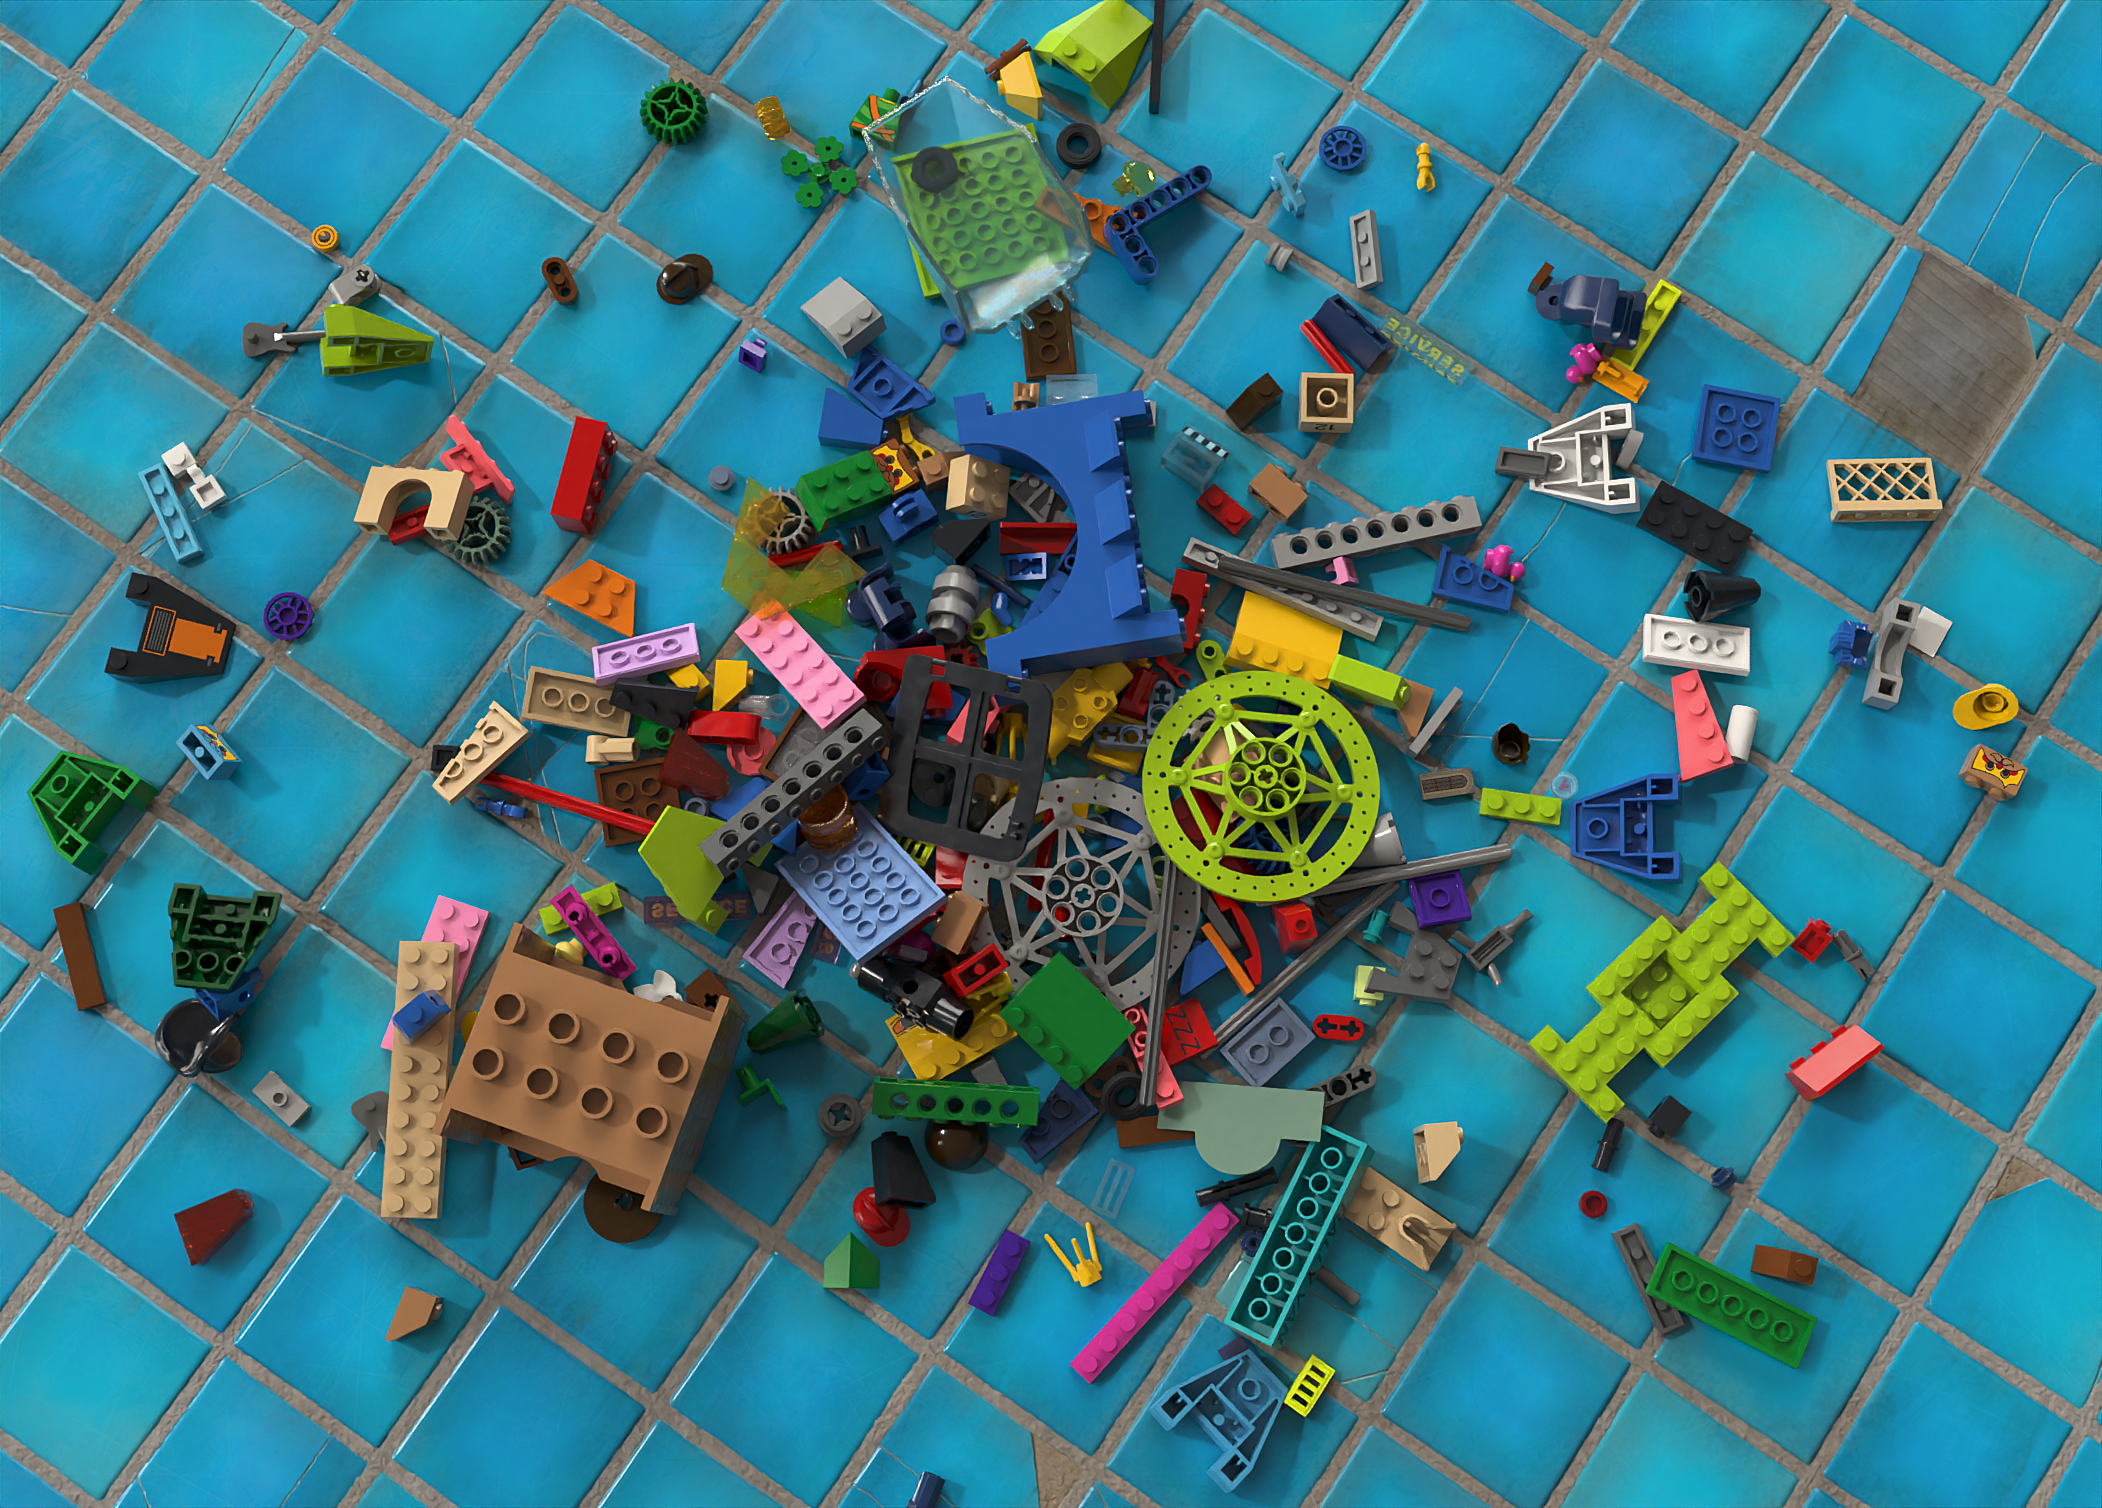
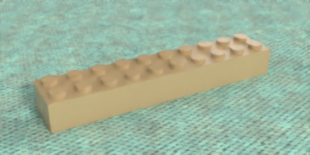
(418, 1086)

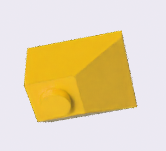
(1021, 86)

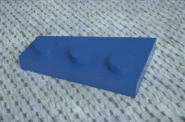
(1468, 583)

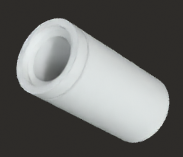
(1741, 732)

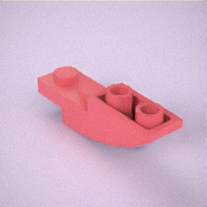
(1167, 1089)

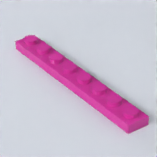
(1154, 1292)

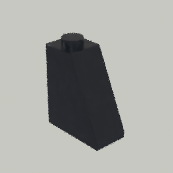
(899, 1174)

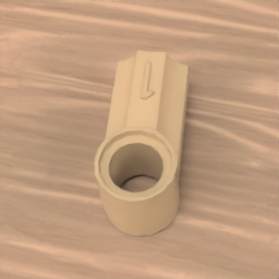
(603, 750)

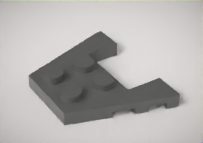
(1427, 966)

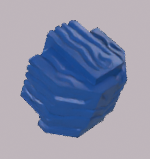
(1851, 644)

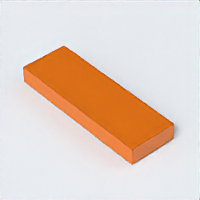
(1233, 966)

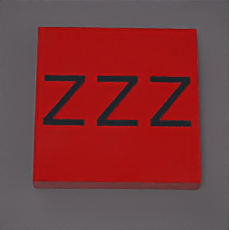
(1186, 1033)

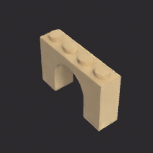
(390, 486)

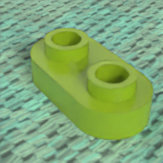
(1211, 664)

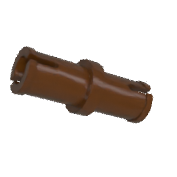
(1005, 58)

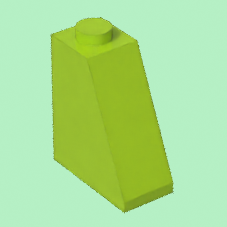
(1369, 683)

